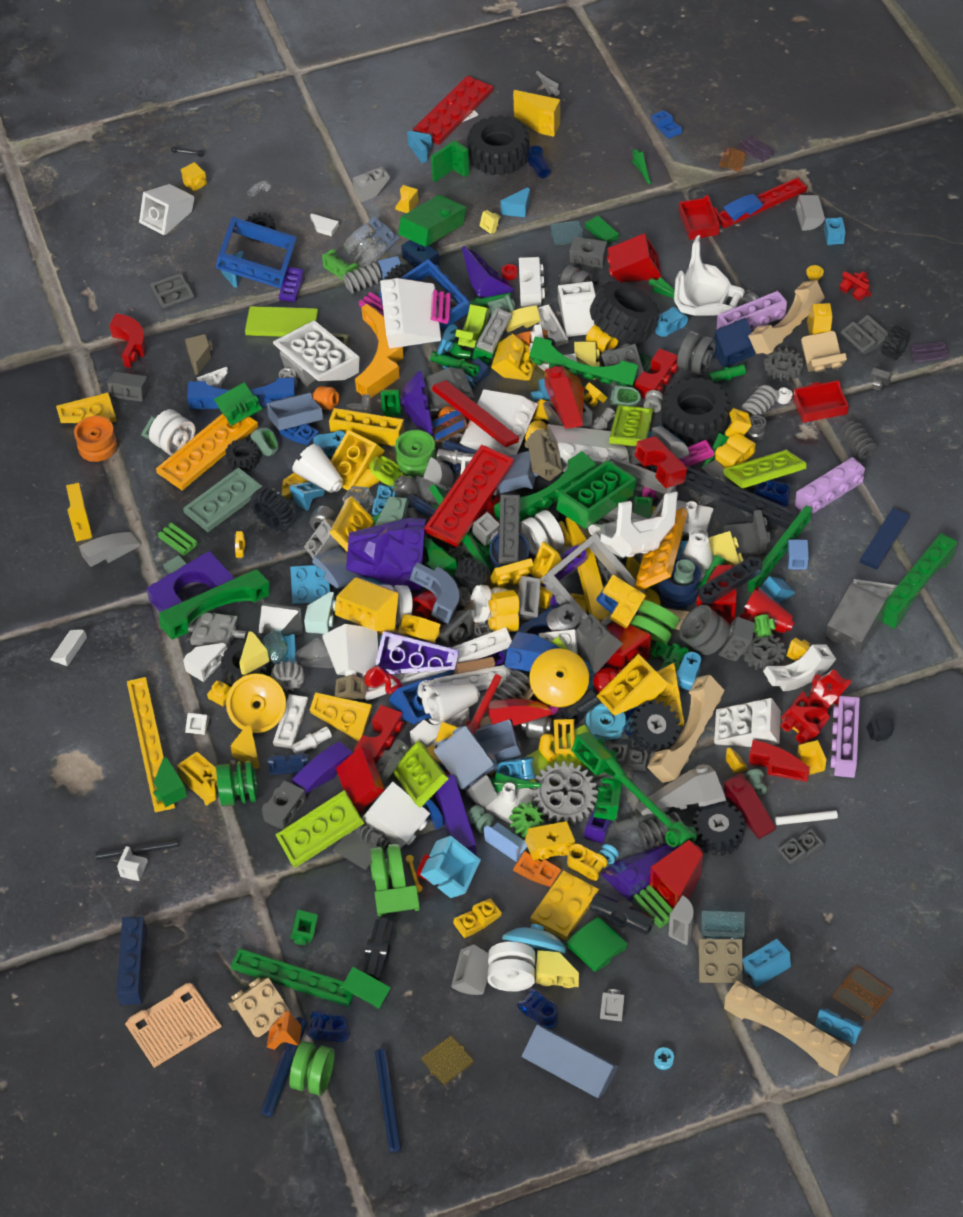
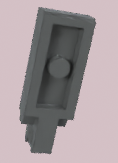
(389, 760)

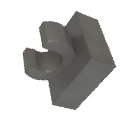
(880, 378)

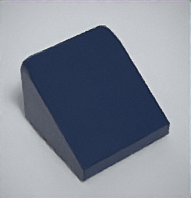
(483, 371)

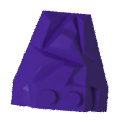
(388, 551)

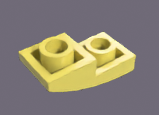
(525, 316)

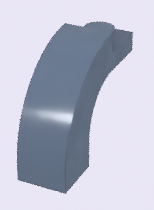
(442, 586)

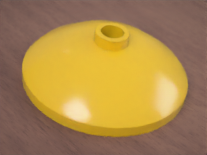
(252, 689)
(556, 690)

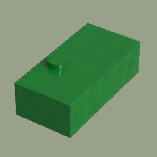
(432, 220)
(596, 494)

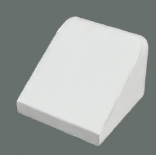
(197, 723)

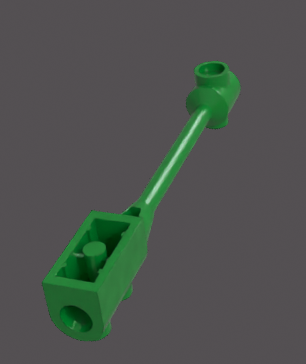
(601, 760)

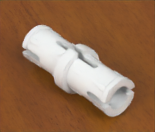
(311, 741)

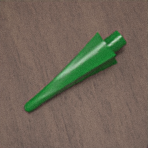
(639, 162)
(662, 287)
(720, 441)
(500, 780)

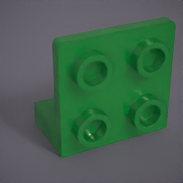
(451, 157)

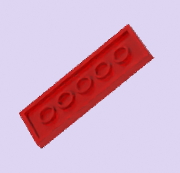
(454, 109)
(469, 495)

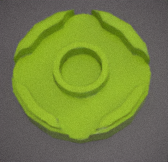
(385, 470)

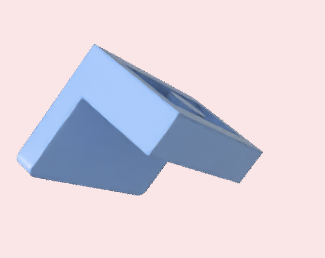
(505, 841)

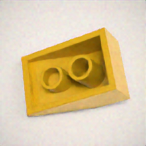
(537, 112)
(354, 457)
(632, 687)

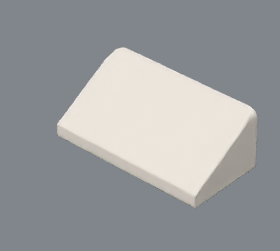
(69, 647)

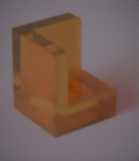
(732, 159)

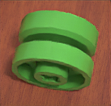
(414, 452)
(655, 621)
(387, 868)
(312, 1068)

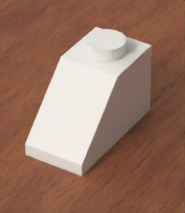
(204, 660)

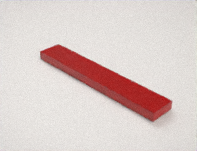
(768, 199)
(475, 413)

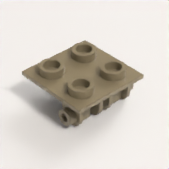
(720, 960)

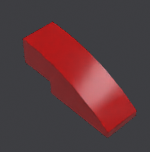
(516, 710)
(778, 761)

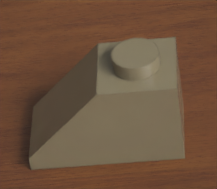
(198, 352)

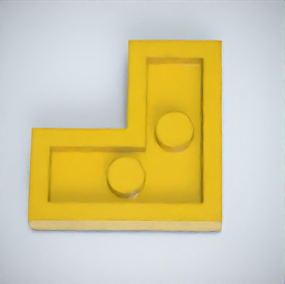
(627, 597)

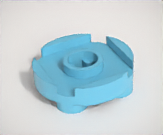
(606, 732)

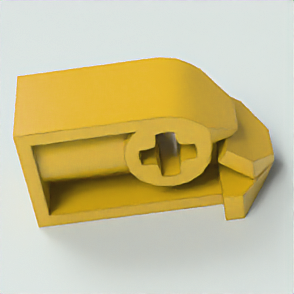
(199, 777)

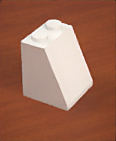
(165, 208)
(352, 649)
(396, 816)

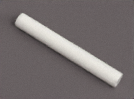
(806, 817)

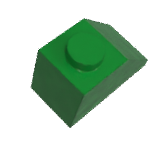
(391, 403)
(168, 785)

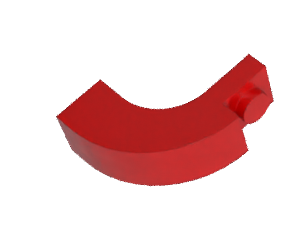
(130, 330)

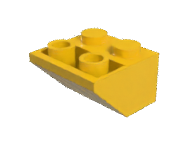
(513, 359)

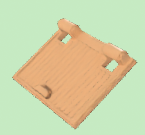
(173, 1024)

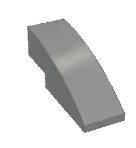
(108, 547)

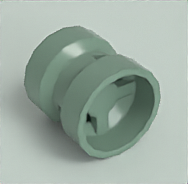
(684, 572)
(477, 817)

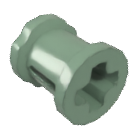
(755, 779)

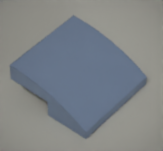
(334, 564)

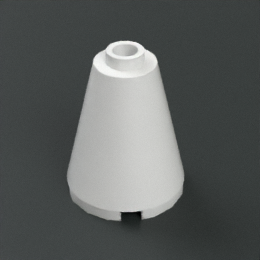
(318, 469)
(699, 551)
(448, 700)

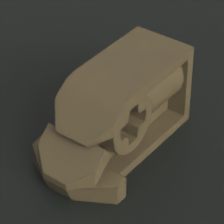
(544, 455)

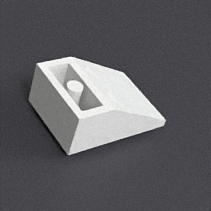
(575, 307)
(748, 722)

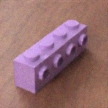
(757, 312)
(830, 486)
(846, 736)

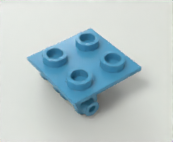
(308, 584)

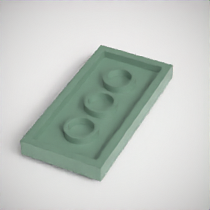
(222, 500)

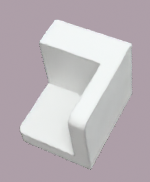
(131, 865)

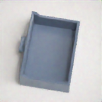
(294, 411)
(519, 475)
(499, 740)

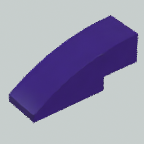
(322, 767)

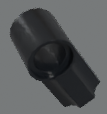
(577, 710)

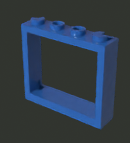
(428, 268)
(251, 269)

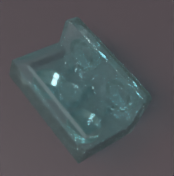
(722, 925)

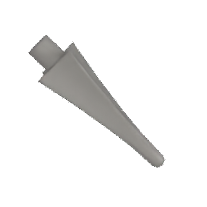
(551, 86)

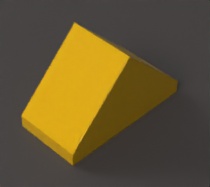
(545, 561)
(244, 747)

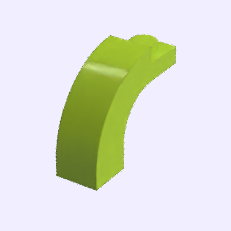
(474, 326)

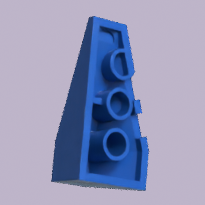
(525, 650)
(409, 703)

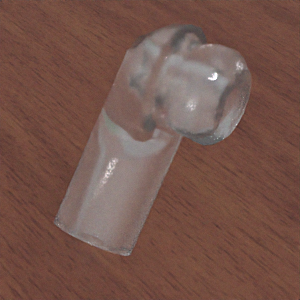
(257, 187)

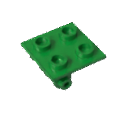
(238, 404)

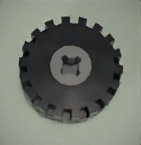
(643, 727)
(719, 838)

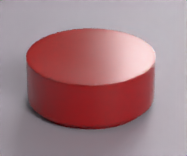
(509, 272)

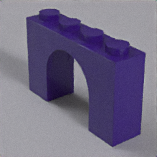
(204, 570)

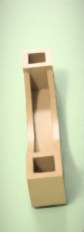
(767, 337)
(704, 697)
(825, 1049)

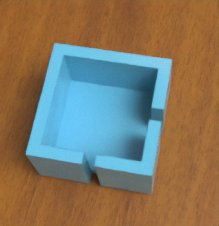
(450, 867)

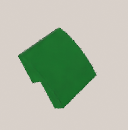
(596, 944)

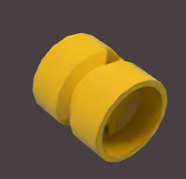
(602, 340)

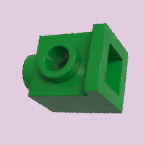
(306, 921)

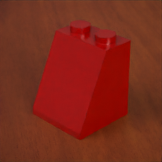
(634, 260)
(727, 604)
(634, 643)
(677, 873)

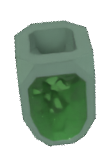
(624, 396)
(265, 441)

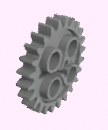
(563, 776)

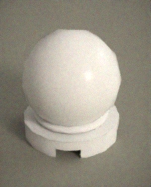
(481, 595)

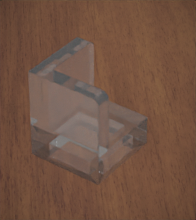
(364, 407)

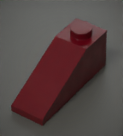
(744, 798)

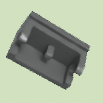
(127, 386)

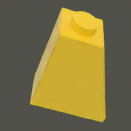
(819, 319)

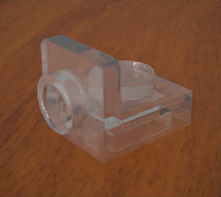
(361, 495)

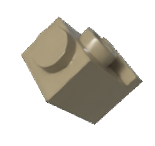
(350, 687)

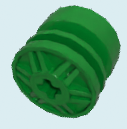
(236, 783)

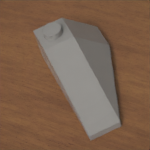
(693, 787)

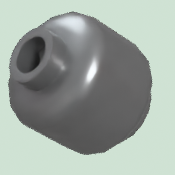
(405, 486)
(319, 514)
(537, 727)

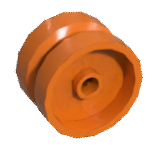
(95, 438)

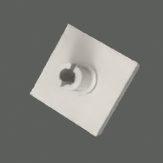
(697, 516)
(507, 800)

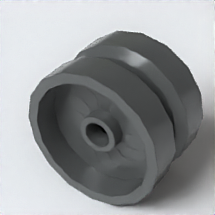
(696, 353)
(704, 630)

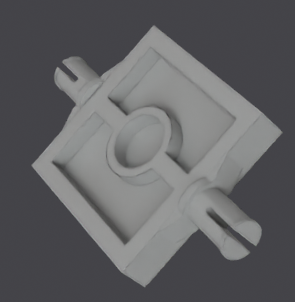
(215, 629)

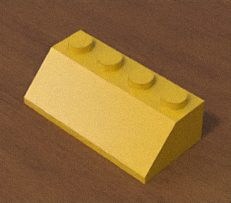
(368, 605)

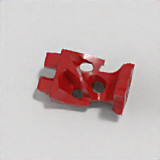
(820, 695)

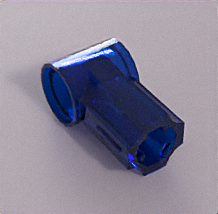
(538, 162)

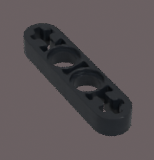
(727, 577)

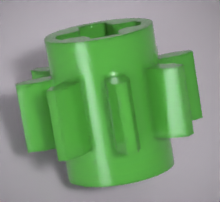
(763, 625)

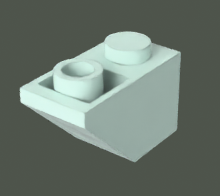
(320, 615)

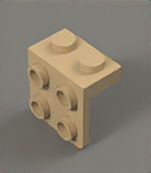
(822, 352)
(259, 1005)

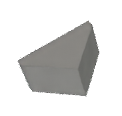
(482, 792)

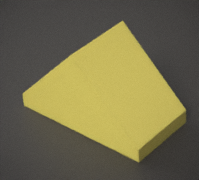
(253, 654)

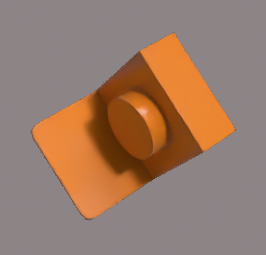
(284, 1029)

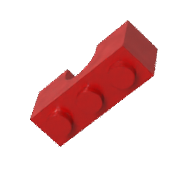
(664, 366)
(653, 452)
(388, 724)

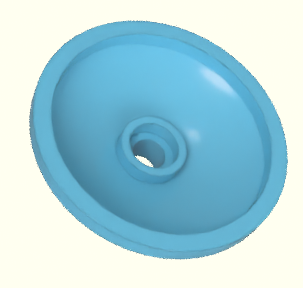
(535, 938)

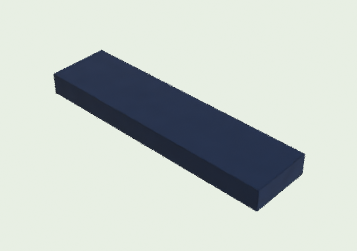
(884, 538)

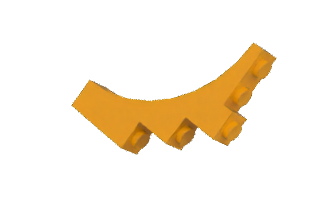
(384, 365)

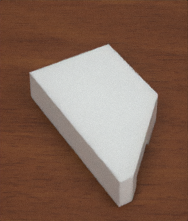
(324, 225)
(214, 378)

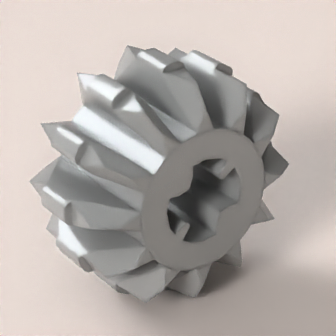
(288, 675)

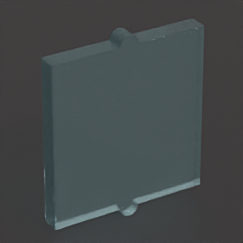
(565, 232)

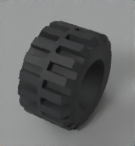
(231, 663)

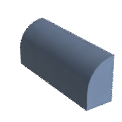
(569, 1061)

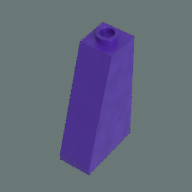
(454, 814)

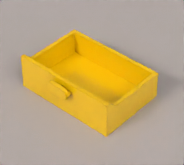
(78, 513)

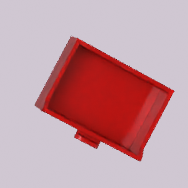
(699, 217)
(820, 401)
(360, 778)

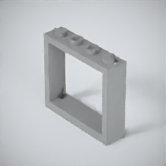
(644, 478)
(608, 560)

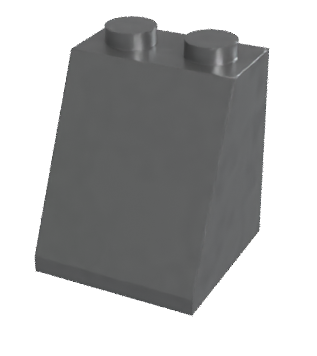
(856, 618)

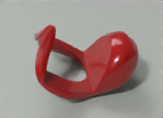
(377, 677)

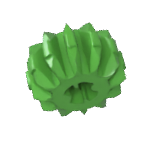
(524, 812)

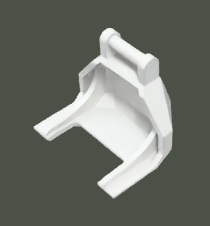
(704, 288)
(635, 536)

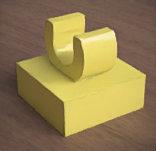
(489, 221)

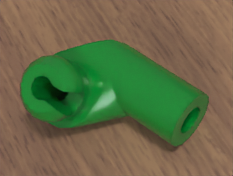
(457, 352)

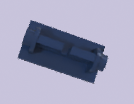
(287, 764)

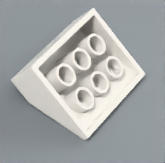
(408, 312)
(319, 353)
(510, 410)
(590, 441)

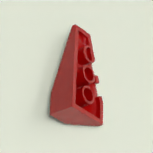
(566, 395)

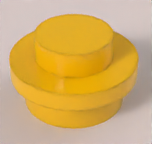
(814, 272)

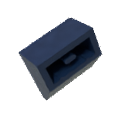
(733, 343)

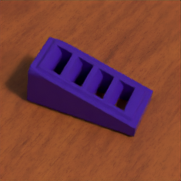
(295, 275)
(596, 828)

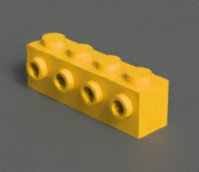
(372, 427)

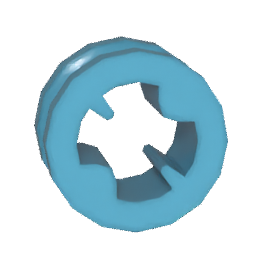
(609, 853)
(663, 1065)

